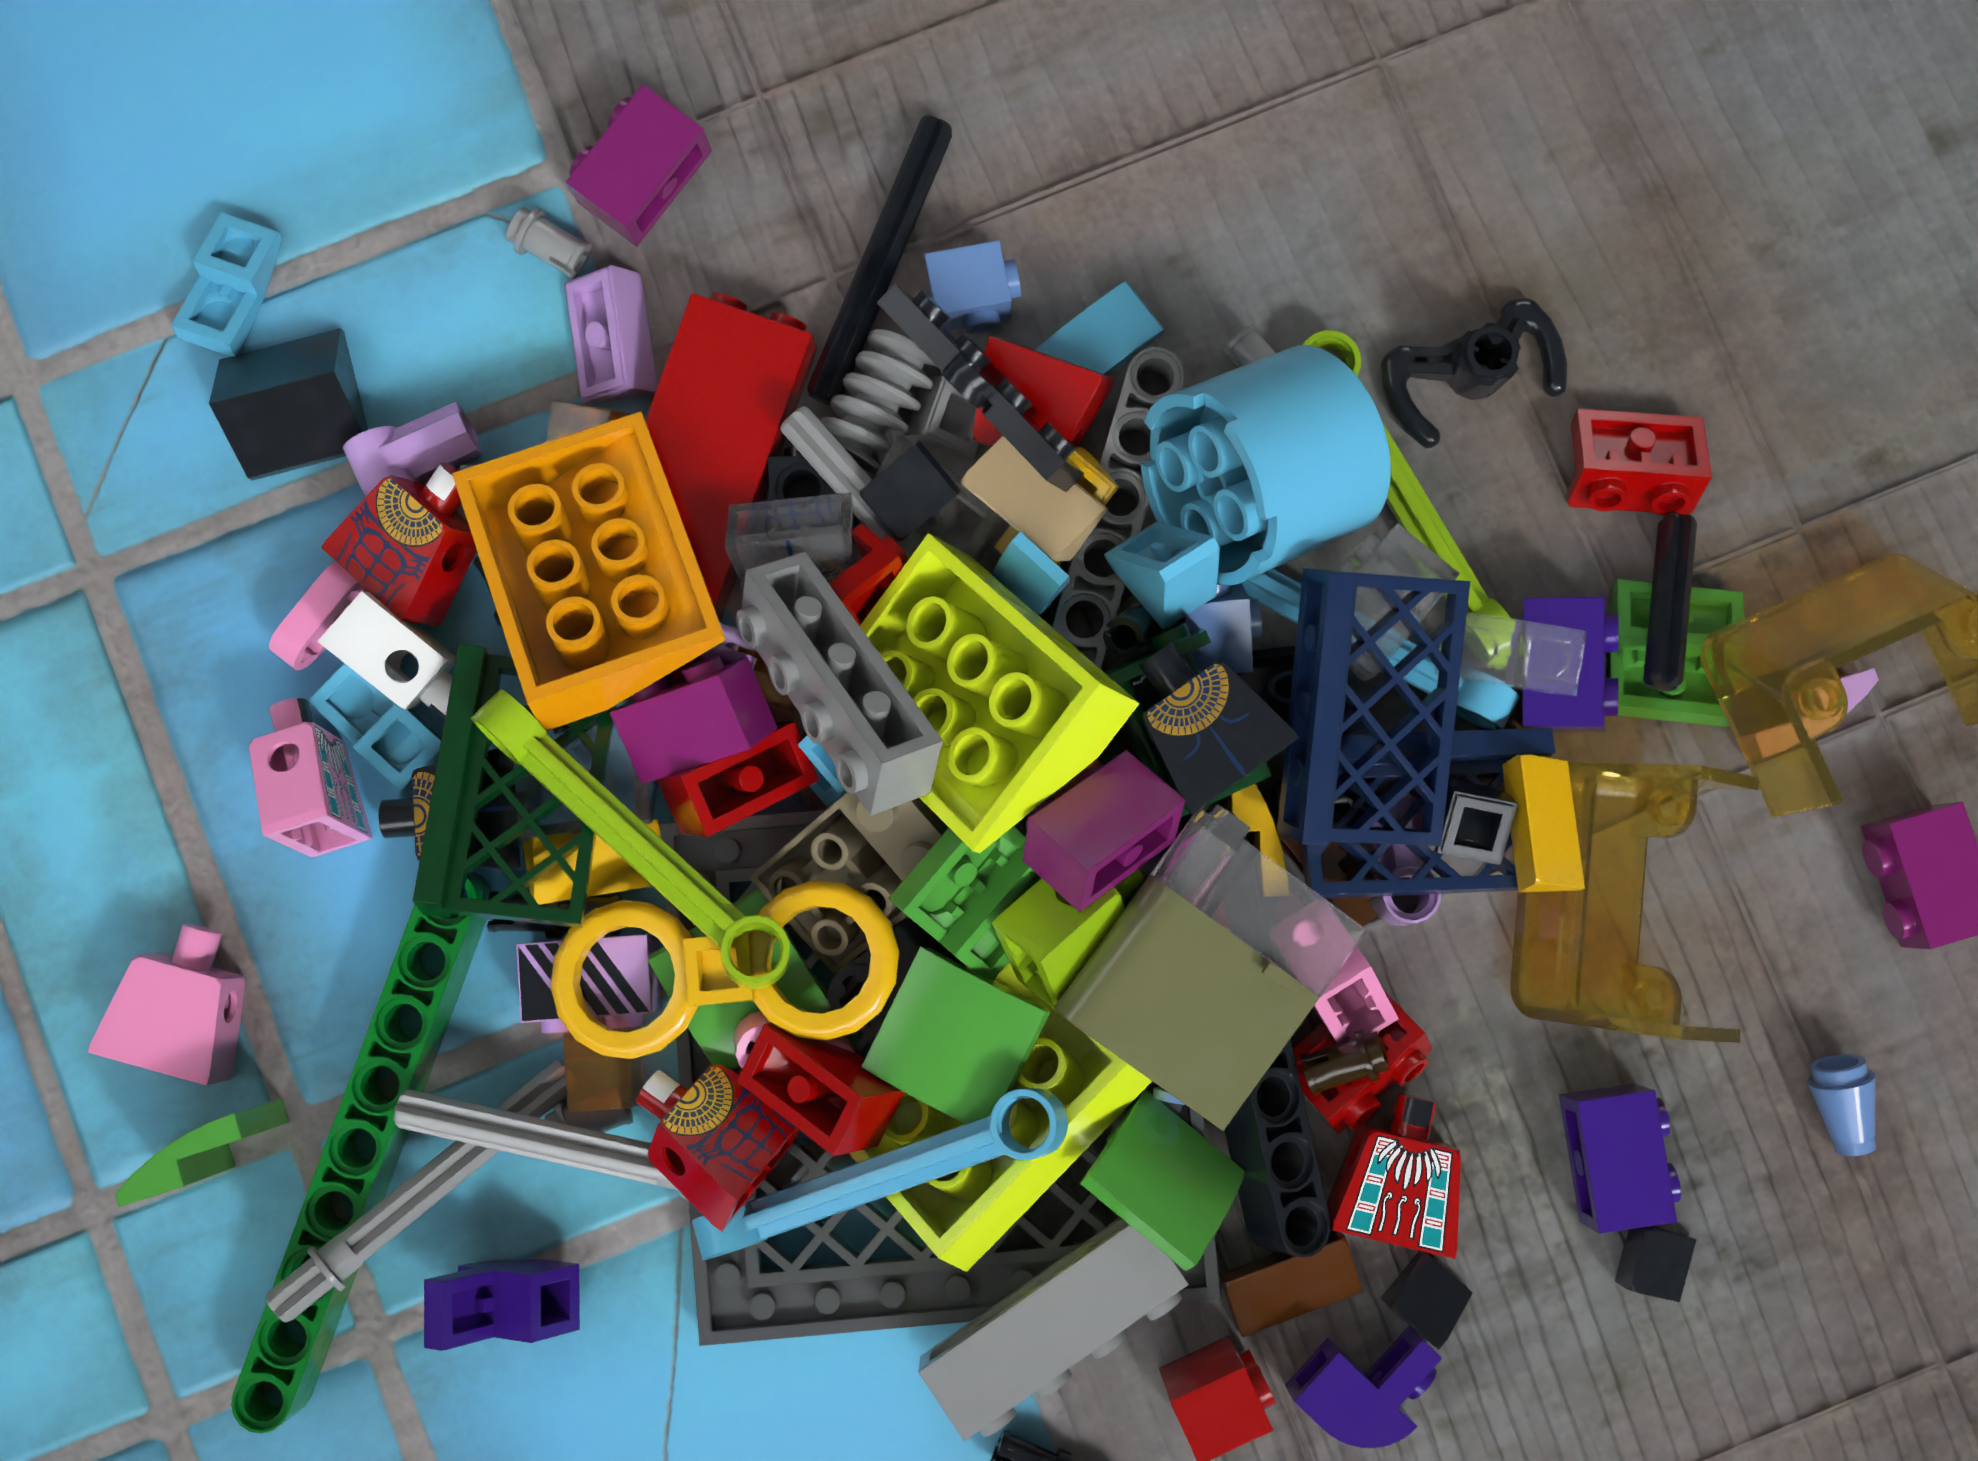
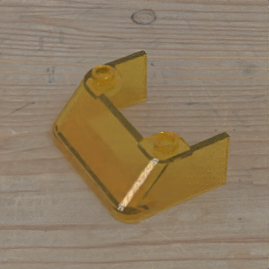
(1781, 664)
(1582, 946)

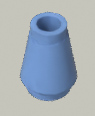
(1846, 1101)

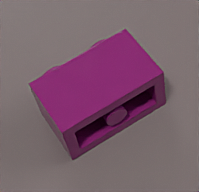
(638, 164)
(694, 719)
(1101, 829)
(1926, 874)

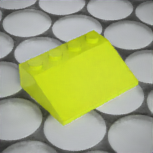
(998, 688)
(975, 1206)

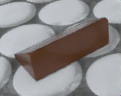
(1289, 1285)

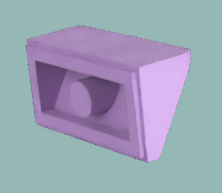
(611, 335)

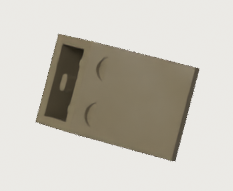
(852, 849)

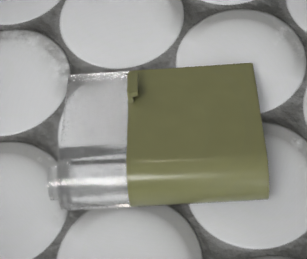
(1210, 967)

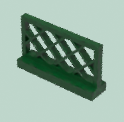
(459, 796)

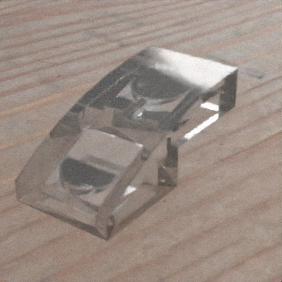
(1522, 654)

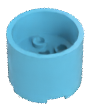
(1269, 459)

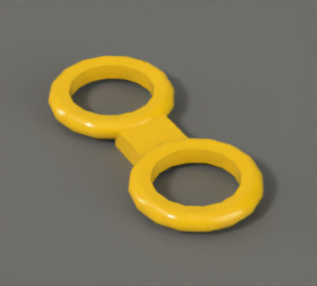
(703, 980)

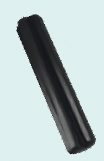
(1670, 602)

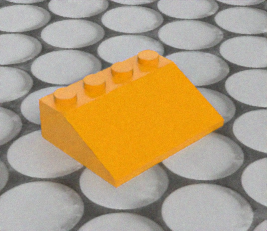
(588, 568)

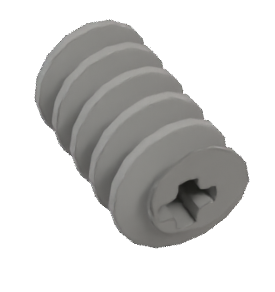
(878, 396)

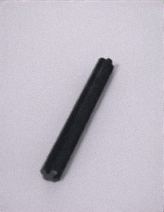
(880, 258)

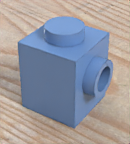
(973, 286)
(1230, 624)

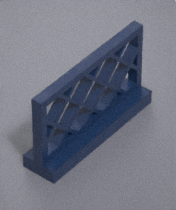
(1319, 700)
(1473, 757)

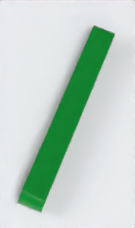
(341, 1168)

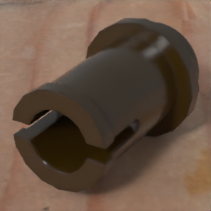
(1346, 1062)

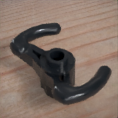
(1492, 346)

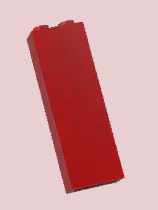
(721, 419)

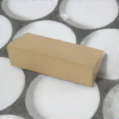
(1044, 513)

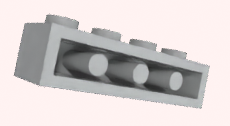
(838, 684)
(1048, 1327)

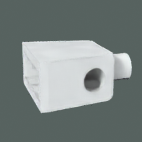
(374, 646)

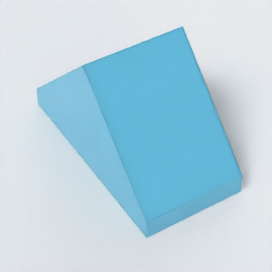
(1168, 570)

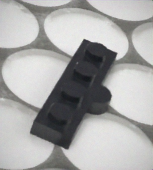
(1003, 403)

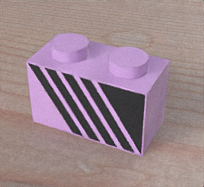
(614, 981)

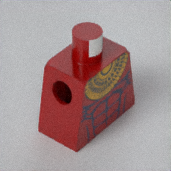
(408, 545)
(714, 1140)

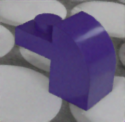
(501, 1300)
(1360, 1405)

